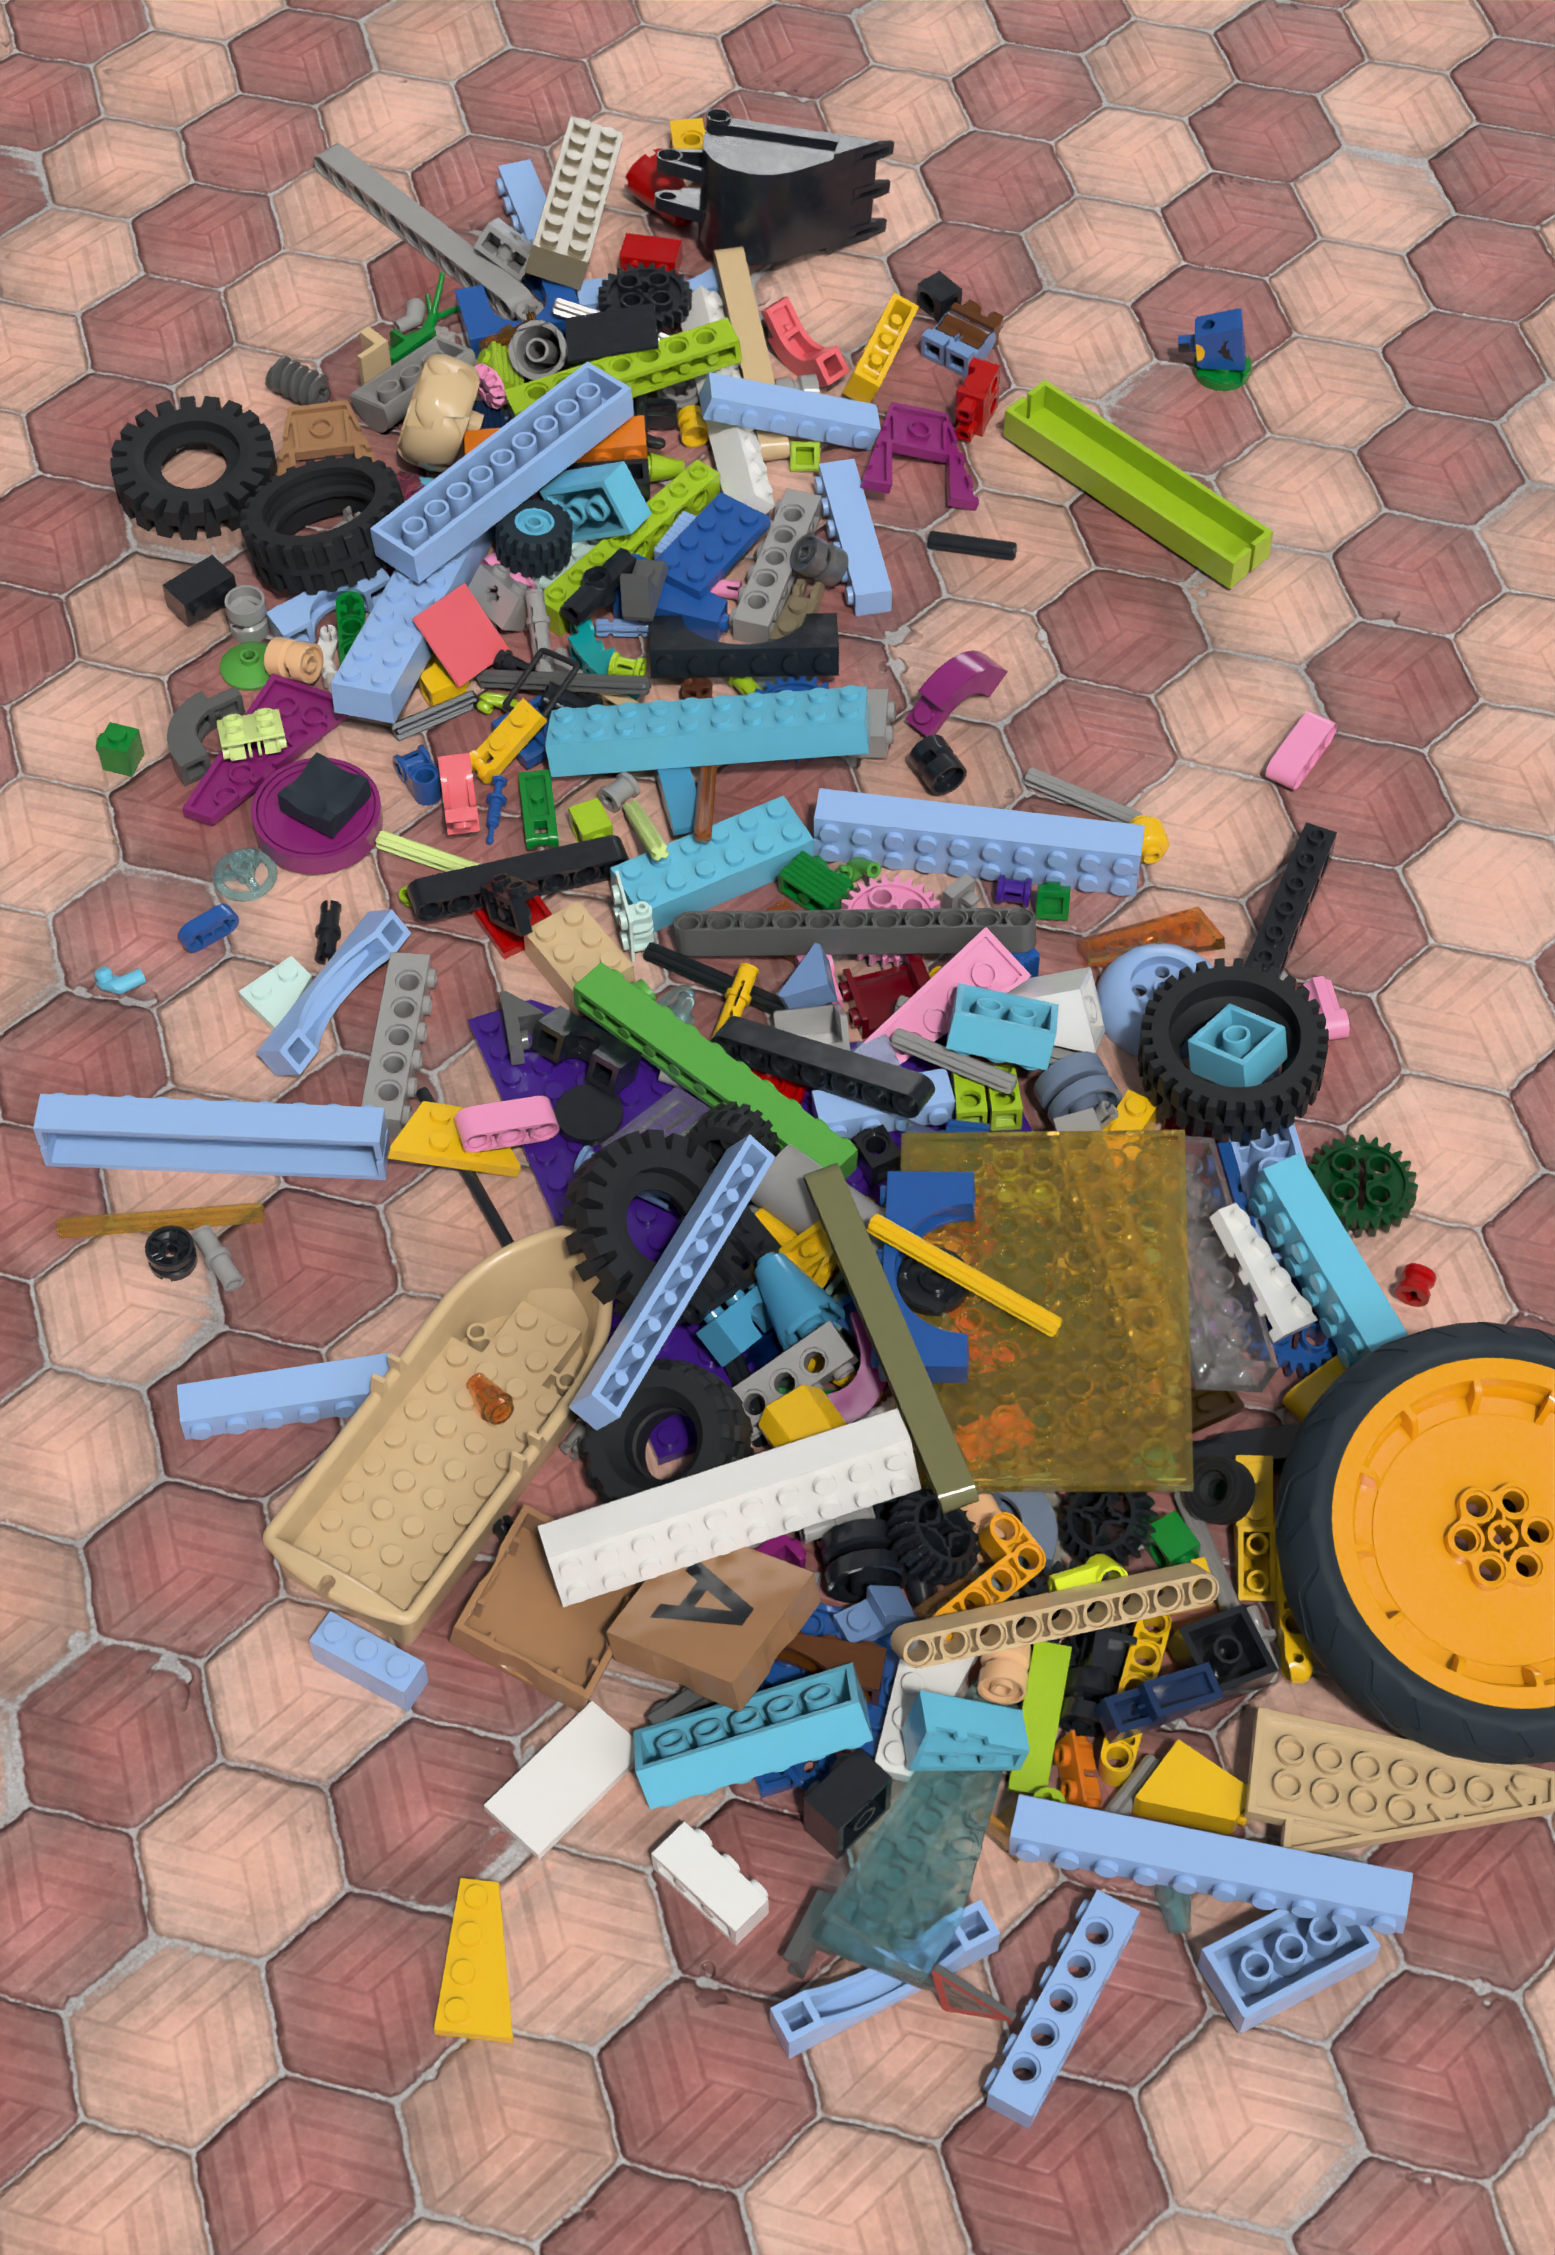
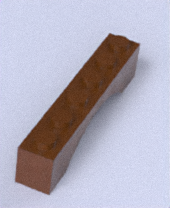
(828, 1652)

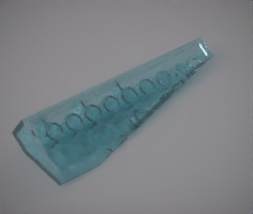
(914, 1873)

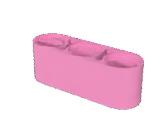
(1301, 750)
(506, 1123)

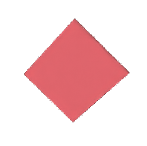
(460, 634)

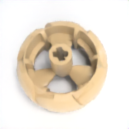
(440, 413)

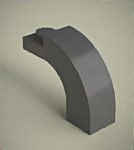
(191, 726)

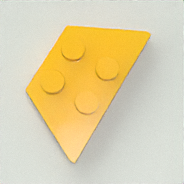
(434, 1140)

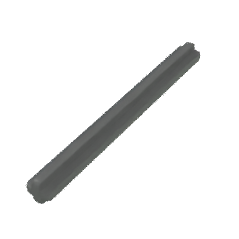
(581, 682)

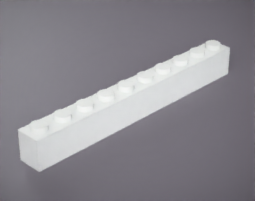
(733, 446)

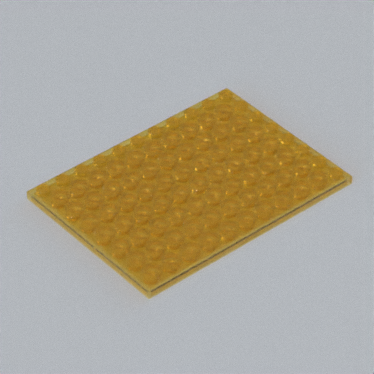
(1102, 1242)

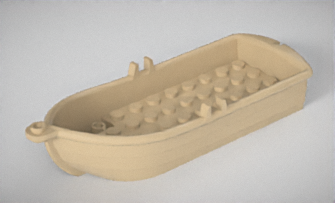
(416, 1469)

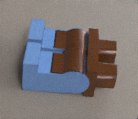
(962, 335)

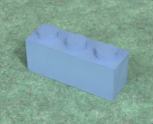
(369, 1661)

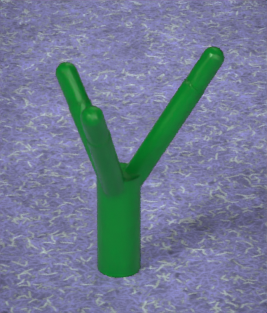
(433, 315)

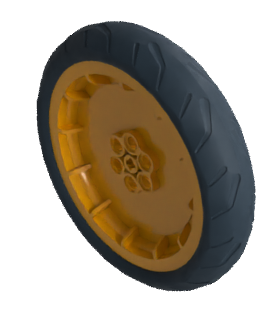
(1372, 1527)

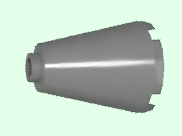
(538, 349)

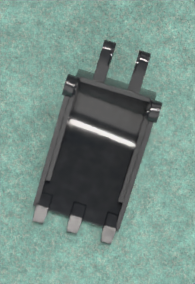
(776, 188)

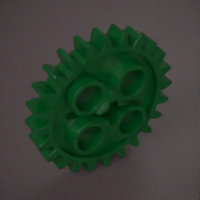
(1393, 1187)

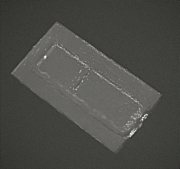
(673, 1113)

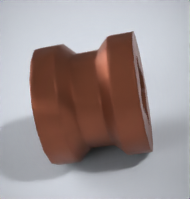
(697, 687)

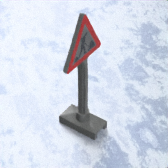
(953, 1992)

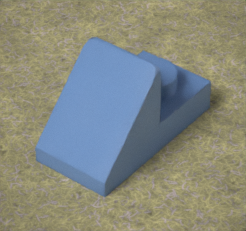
(875, 1616)

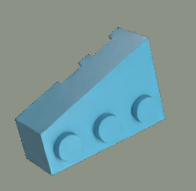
(963, 1735)

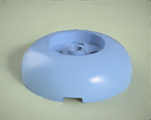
(1130, 975)

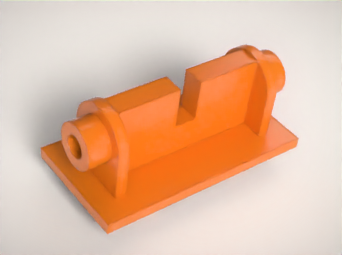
(1073, 1758)

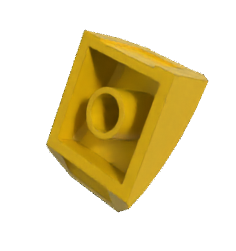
(799, 1416)

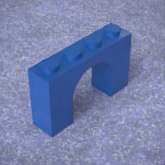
(480, 321)

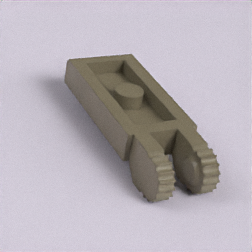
(797, 607)

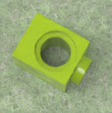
(589, 820)

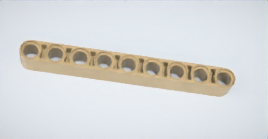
(743, 314)
(1040, 1609)

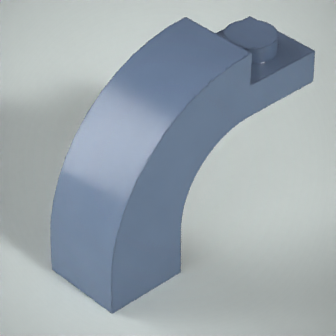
(1037, 1517)

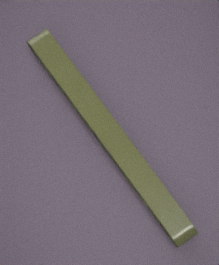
(891, 1339)

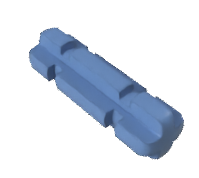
(622, 628)

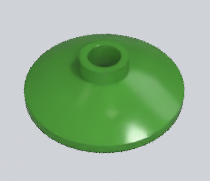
(245, 666)

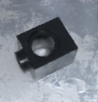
(937, 295)
(876, 1166)

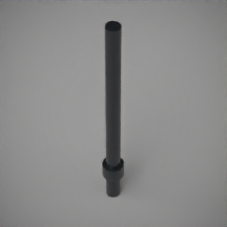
(478, 1191)

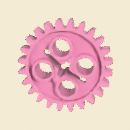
(889, 896)

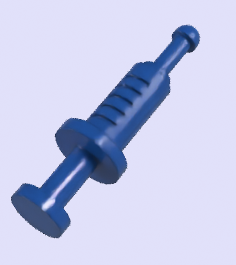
(495, 801)

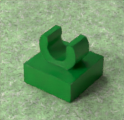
(1052, 901)

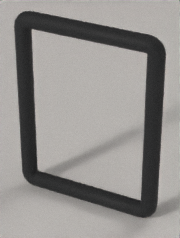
(576, 666)

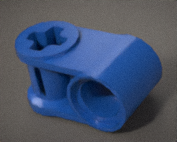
(419, 776)

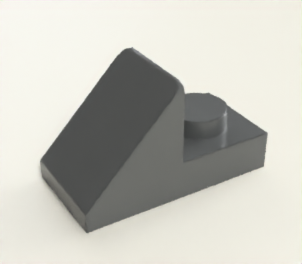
(642, 589)
(519, 1022)

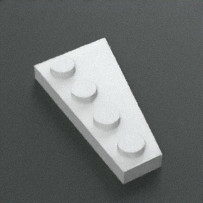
(1259, 1269)
(939, 1679)

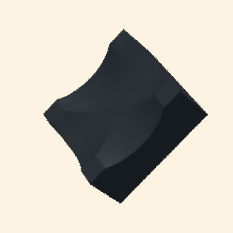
(324, 796)

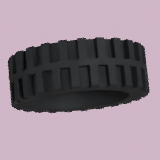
(308, 495)

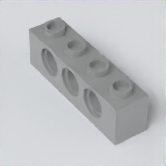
(794, 1362)

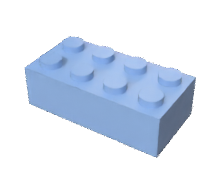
(1282, 1964)

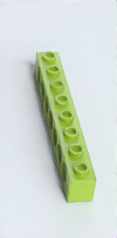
(675, 361)
(687, 492)

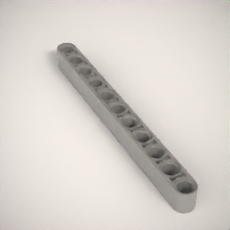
(420, 229)

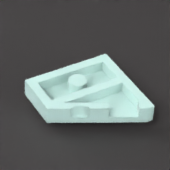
(276, 991)

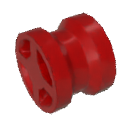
(1415, 1285)

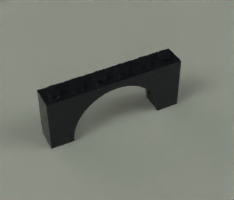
(805, 652)

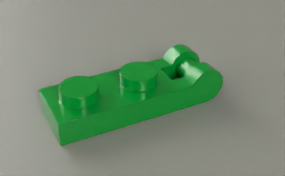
(538, 808)

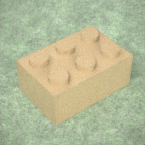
(571, 946)

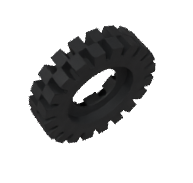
(154, 440)
(601, 1204)

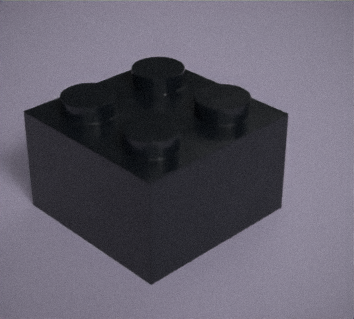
(1231, 1648)
(846, 1802)

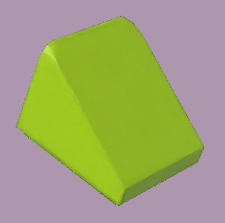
(804, 456)

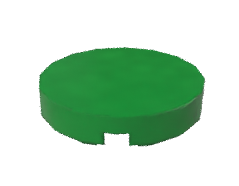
(1222, 379)

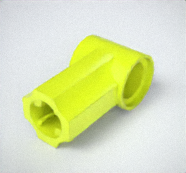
(1086, 1574)

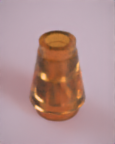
(491, 1400)

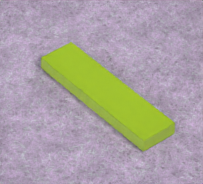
(1041, 1715)

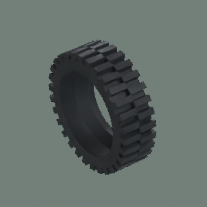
(1191, 1004)

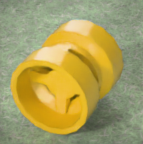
(692, 426)

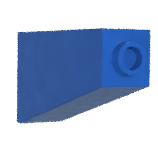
(703, 617)

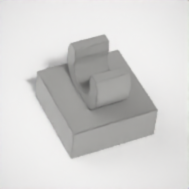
(960, 894)

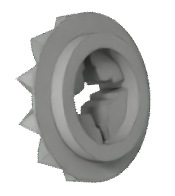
(687, 386)

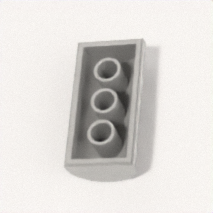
(387, 396)
(787, 1198)

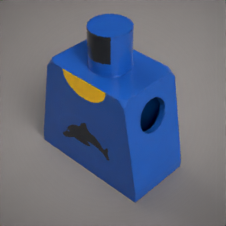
(1217, 341)

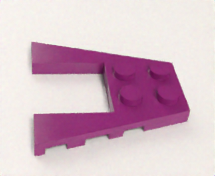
(921, 435)

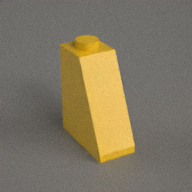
(1192, 1793)

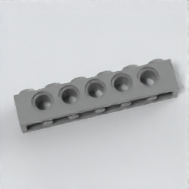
(772, 575)
(406, 996)

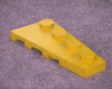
(475, 1976)

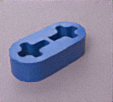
(208, 928)

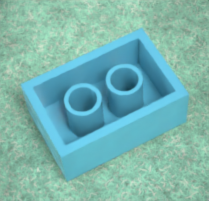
(599, 500)
(1002, 1027)

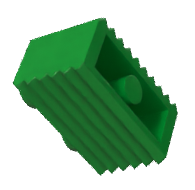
(813, 883)

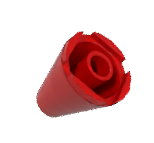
(646, 180)

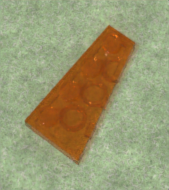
(1184, 928)

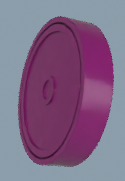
(303, 847)

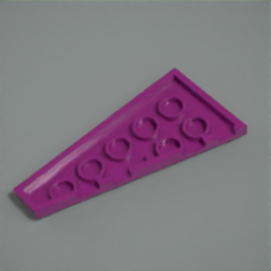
(305, 717)

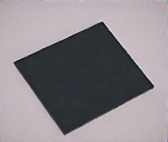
(611, 333)

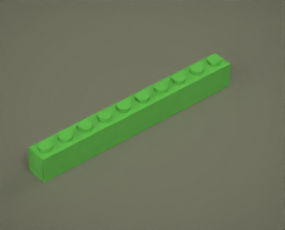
(703, 1065)

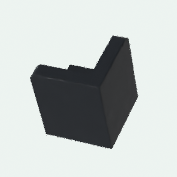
(1105, 1650)

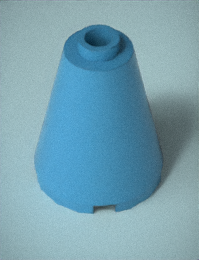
(793, 1299)

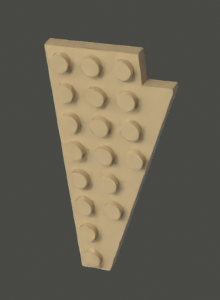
(1365, 1788)

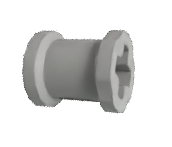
(618, 791)

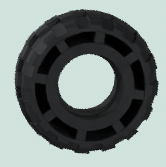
(669, 1388)

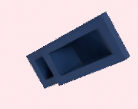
(1158, 1702)

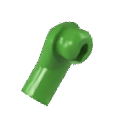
(860, 867)

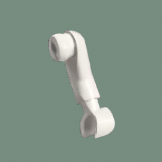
(328, 643)

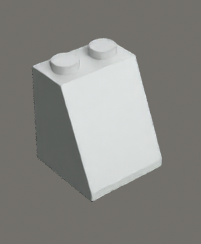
(1079, 1008)

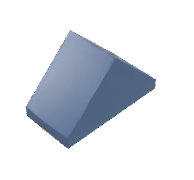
(810, 983)

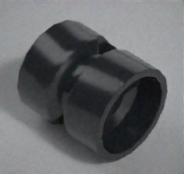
(937, 765)
(1082, 1693)

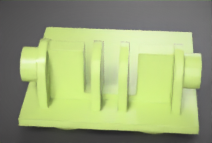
(261, 725)

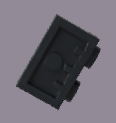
(506, 902)

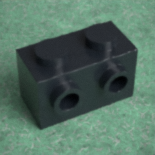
(199, 590)

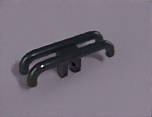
(657, 415)

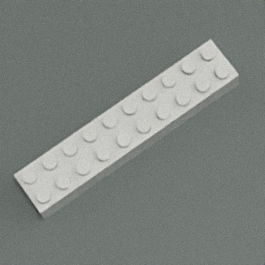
(730, 1507)

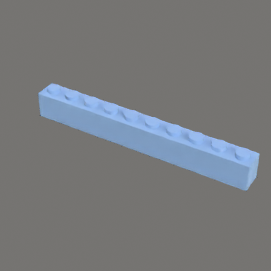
(671, 1284)
(1211, 1864)

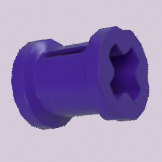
(1013, 891)

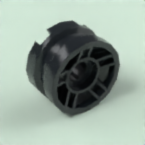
(172, 1241)

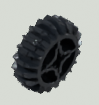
(1105, 1534)
(931, 1542)

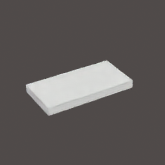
(564, 1780)

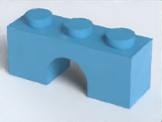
(732, 1330)

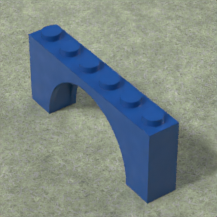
(922, 1204)

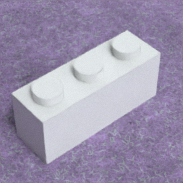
(711, 1882)

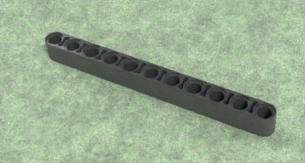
(850, 931)

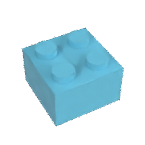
(1237, 1048)

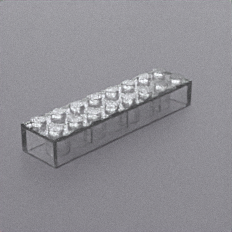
(1226, 1333)

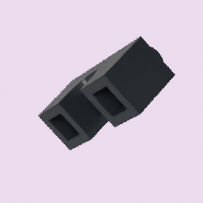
(567, 1035)

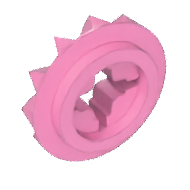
(490, 387)

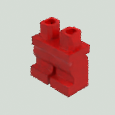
(976, 399)

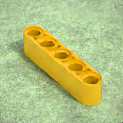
(1149, 1647)

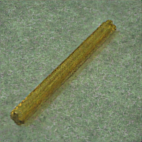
(153, 1220)

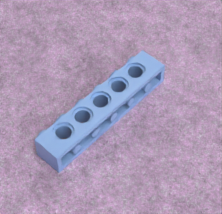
(1023, 2099)

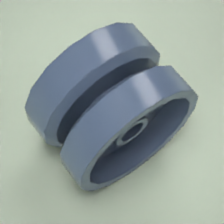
(1075, 1085)

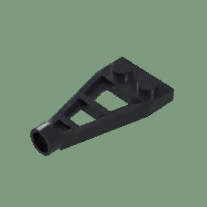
(752, 1242)

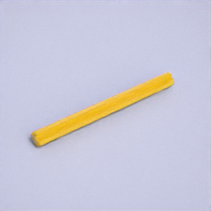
(964, 1275)

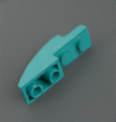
(589, 651)

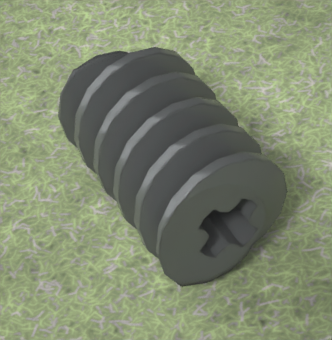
(298, 382)

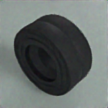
(1238, 1496)

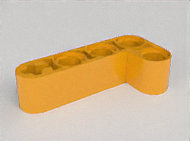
(1006, 1568)

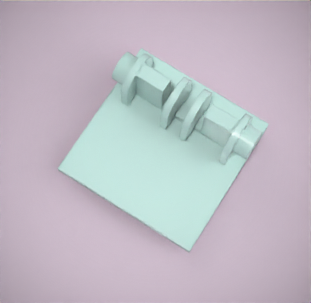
(633, 919)

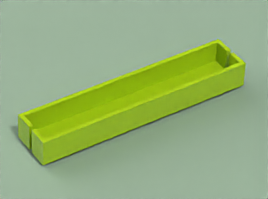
(1138, 484)

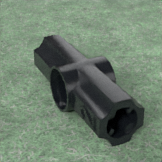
(598, 587)

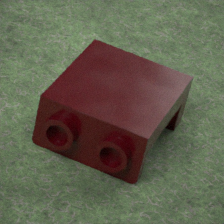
(875, 994)

